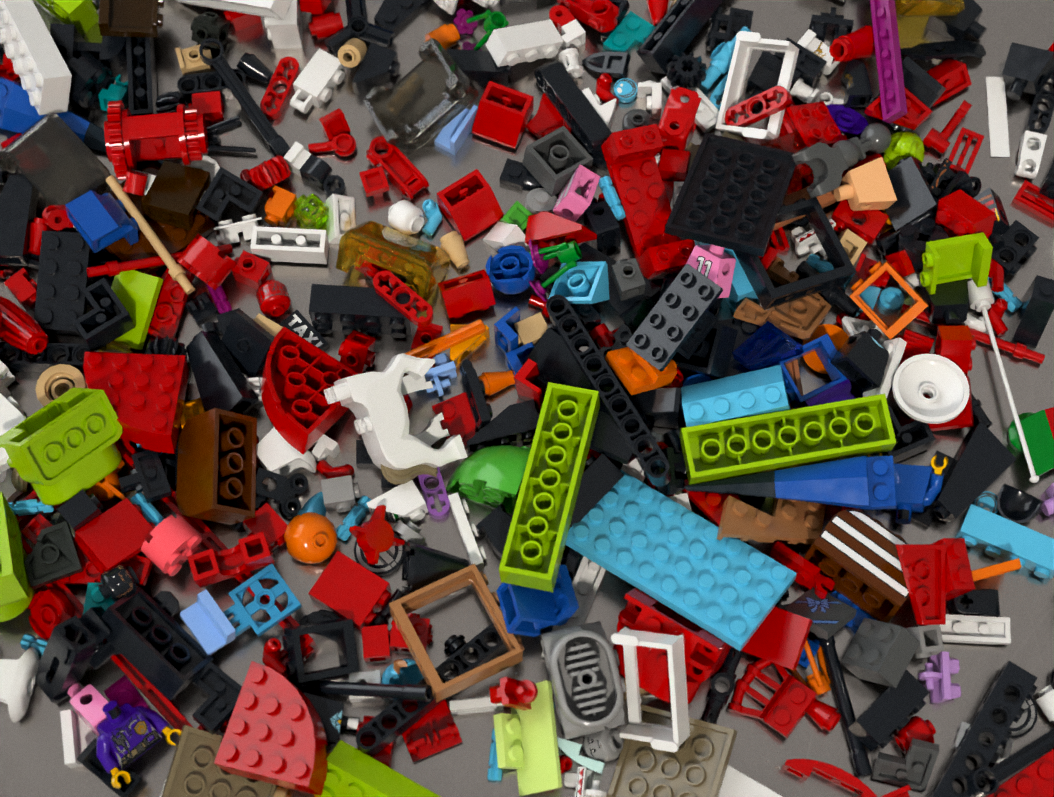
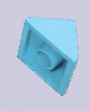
(584, 283)

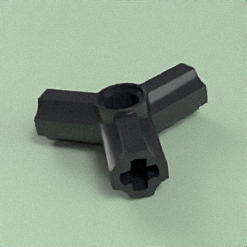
(358, 19)

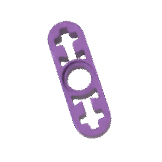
(443, 498)

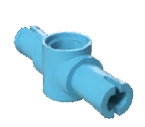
(720, 61)

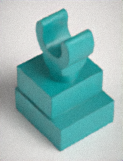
(114, 93)

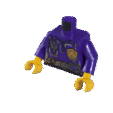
(127, 736)

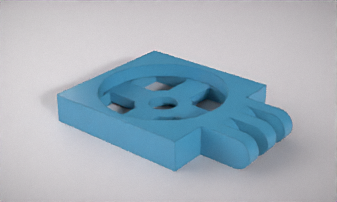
(243, 614)

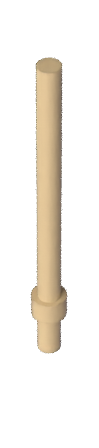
(175, 270)

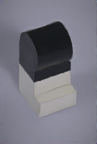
(307, 165)

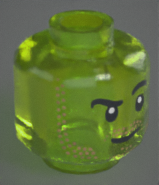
(311, 211)

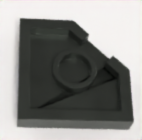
(53, 556)

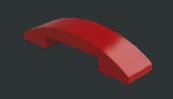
(804, 767)

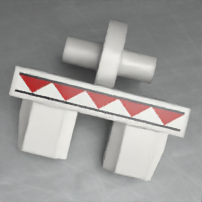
(807, 241)
(584, 783)

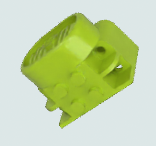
(65, 445)
(14, 582)

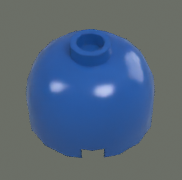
(511, 270)

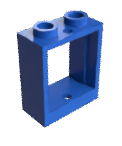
(826, 351)

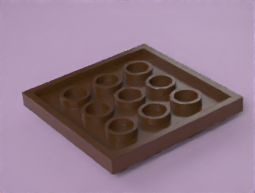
(172, 237)

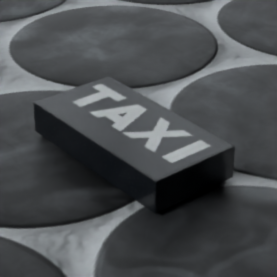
(301, 327)

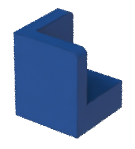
(516, 357)

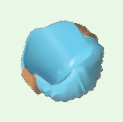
(401, 673)

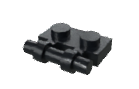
(734, 21)

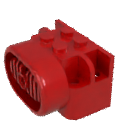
(702, 650)

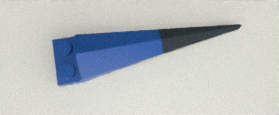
(20, 115)
(846, 482)

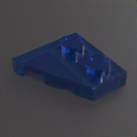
(766, 348)

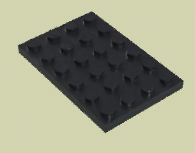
(732, 194)

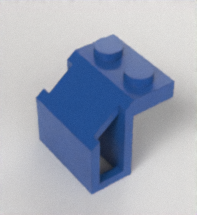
(101, 220)
(531, 609)

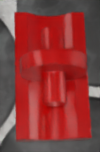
(514, 693)

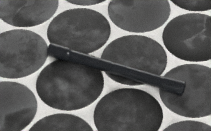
(408, 692)
(858, 752)

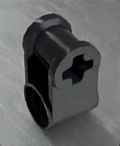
(977, 602)

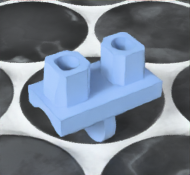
(441, 374)

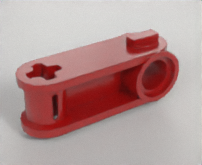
(596, 13)
(397, 168)

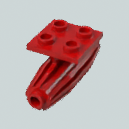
(812, 123)
(20, 328)

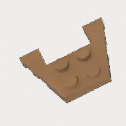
(795, 318)

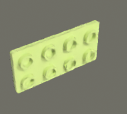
(530, 743)

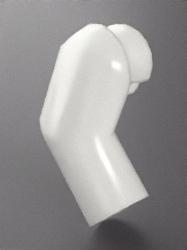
(974, 323)

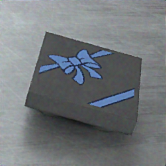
(827, 614)

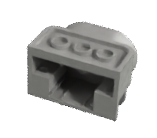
(580, 705)

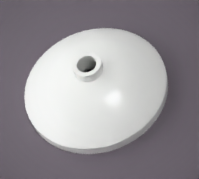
(938, 379)

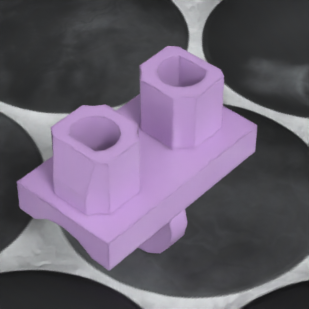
(938, 677)

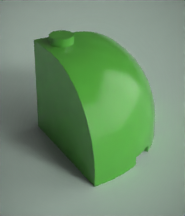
(491, 476)

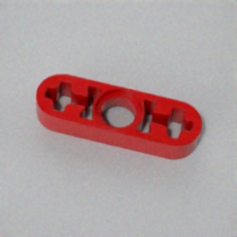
(279, 78)
(770, 94)
(420, 304)

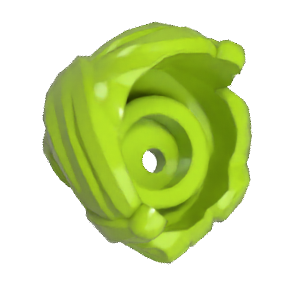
(902, 146)

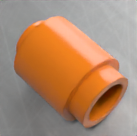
(446, 35)

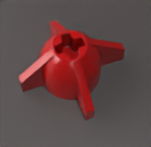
(375, 535)

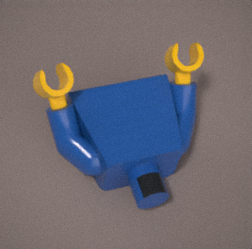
(916, 488)

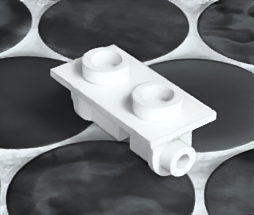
(230, 230)

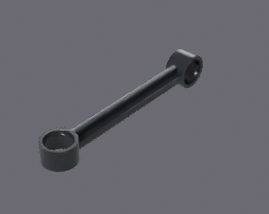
(275, 142)
(1010, 764)

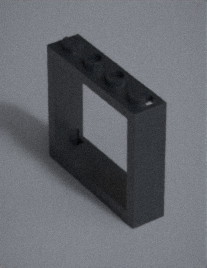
(840, 275)

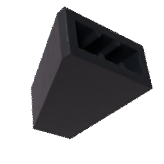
(480, 67)
(1034, 312)
(659, 405)

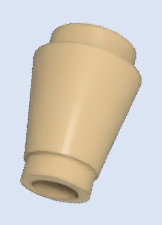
(455, 247)

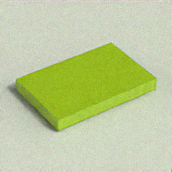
(139, 296)

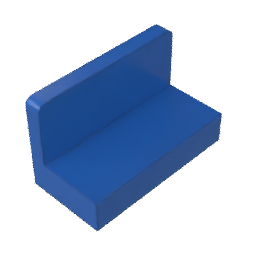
(504, 331)

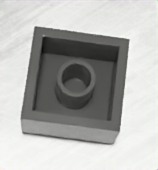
(555, 159)
(880, 652)

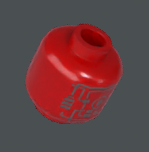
(273, 298)

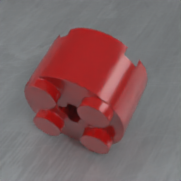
(206, 262)

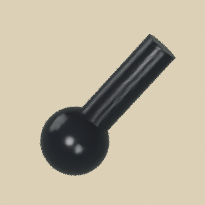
(382, 616)

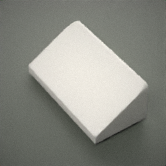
(341, 216)

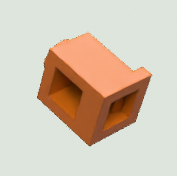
(280, 207)

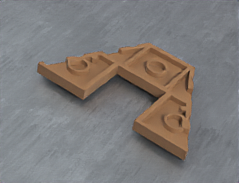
(789, 521)

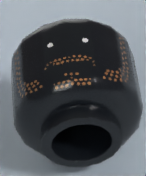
(118, 582)

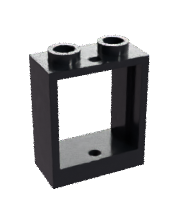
(345, 644)

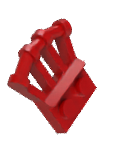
(786, 705)

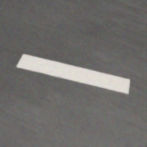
(997, 117)

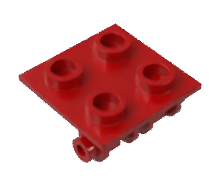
(431, 733)

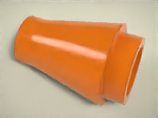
(496, 381)

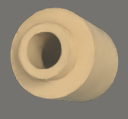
(352, 52)

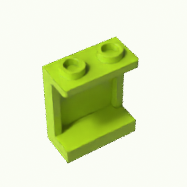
(956, 260)

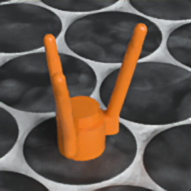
(819, 680)

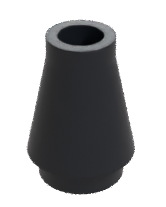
(254, 68)

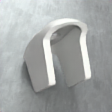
(281, 457)
(18, 682)

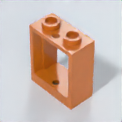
(906, 317)

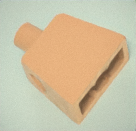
(867, 187)

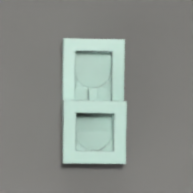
(574, 750)

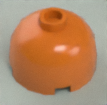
(310, 538)

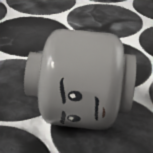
(603, 745)

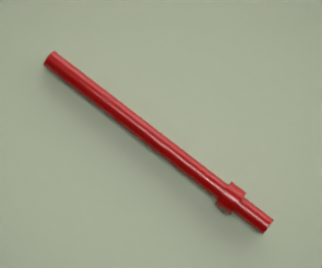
(114, 268)
(1018, 350)

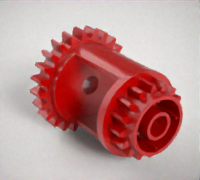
(153, 136)

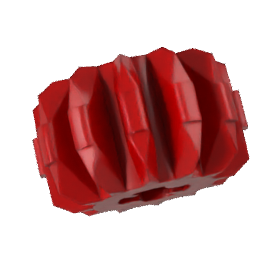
(269, 173)

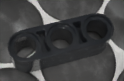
(202, 82)

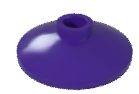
(847, 119)

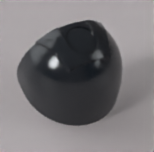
(1018, 505)

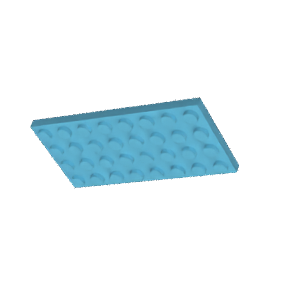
(680, 560)

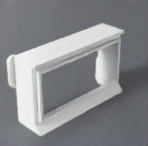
(737, 75)
(660, 736)

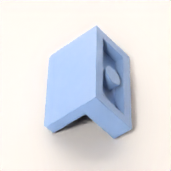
(457, 131)
(208, 623)

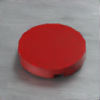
(49, 610)

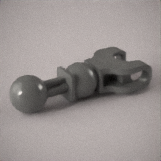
(830, 162)

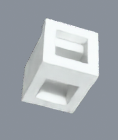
(369, 677)

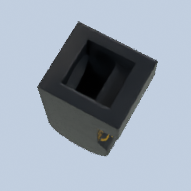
(858, 84)

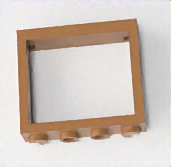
(435, 591)

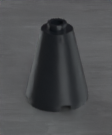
(427, 565)

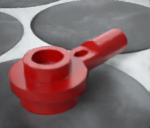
(342, 144)

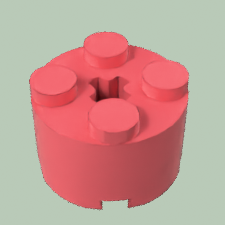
(172, 544)

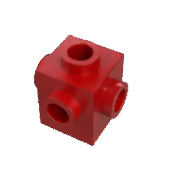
(357, 351)

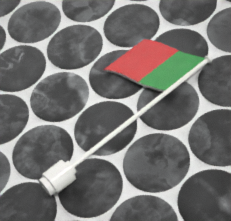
(1036, 430)

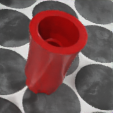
(854, 45)

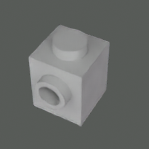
(340, 493)
(929, 638)

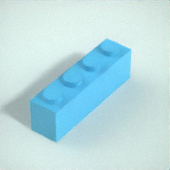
(1007, 540)

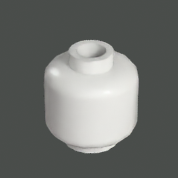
(405, 217)

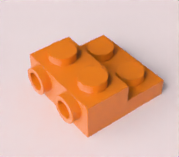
(637, 373)

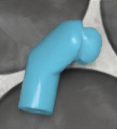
(433, 215)

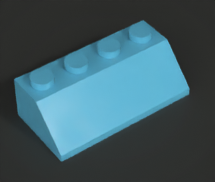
(735, 397)

